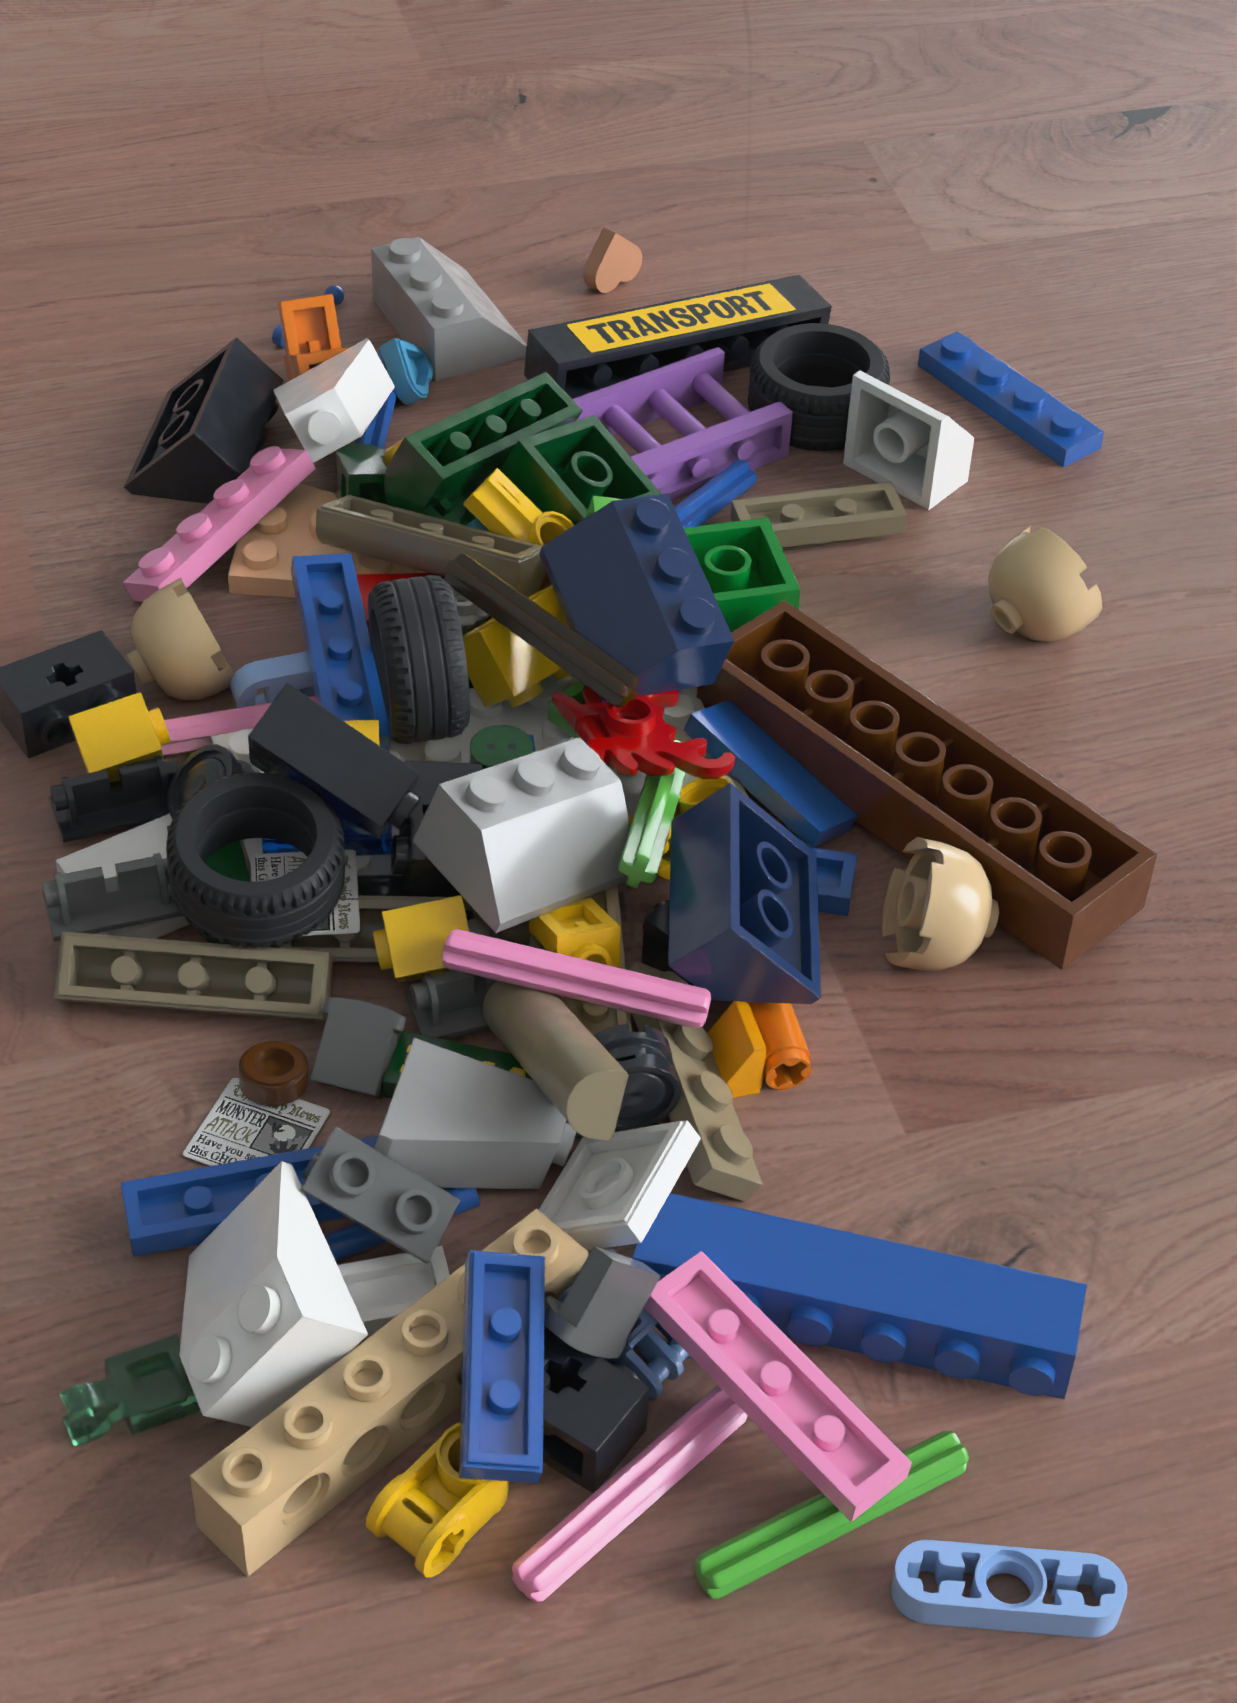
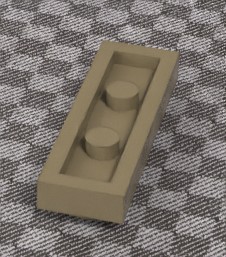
(827, 514)

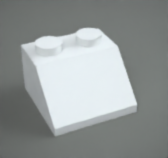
(905, 443)

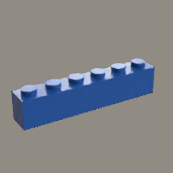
(882, 1295)

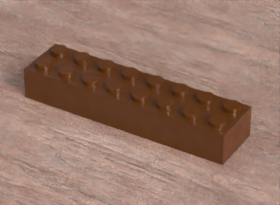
(923, 773)

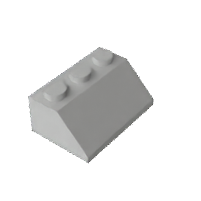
(441, 309)
(529, 833)

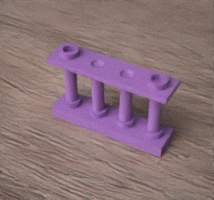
(702, 451)

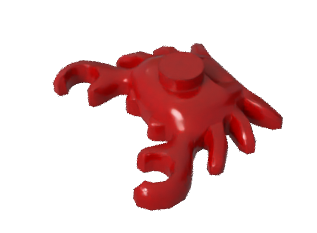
(638, 736)

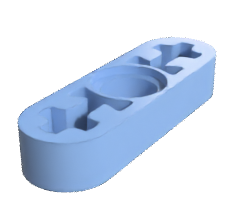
(1033, 1566)

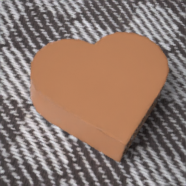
(611, 261)

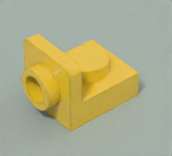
(579, 932)

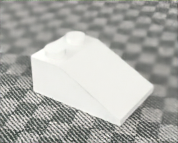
(264, 1305)

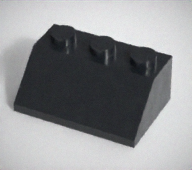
(207, 428)

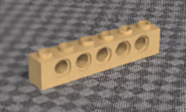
(355, 1413)

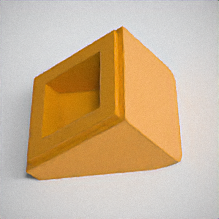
(739, 1050)

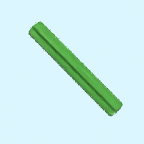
(650, 827)
(820, 1521)

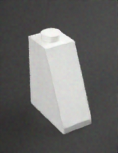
(336, 399)

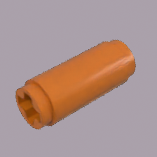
(786, 1049)

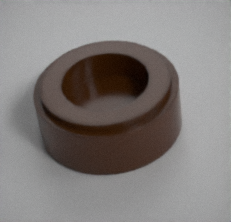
(273, 1073)

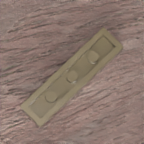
(724, 1153)

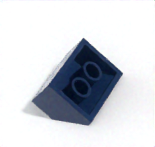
(640, 594)
(743, 904)

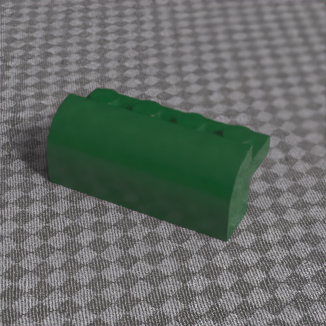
(454, 456)

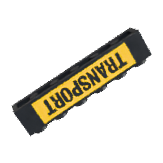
(631, 342)

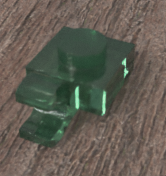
(140, 1385)

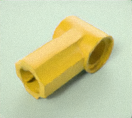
(510, 513)

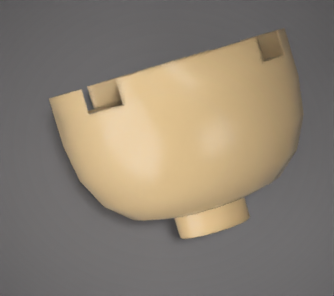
(1040, 588)
(177, 646)
(938, 907)

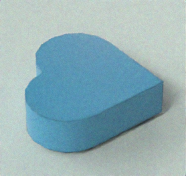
(408, 369)

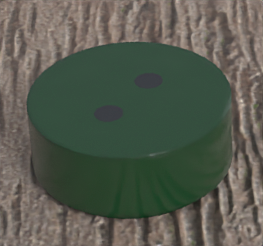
(498, 745)

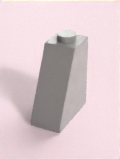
(471, 1123)

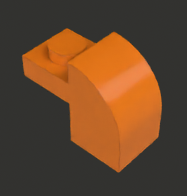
(308, 333)

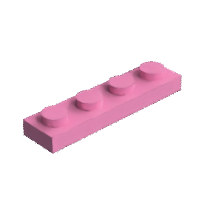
(224, 521)
(777, 1386)

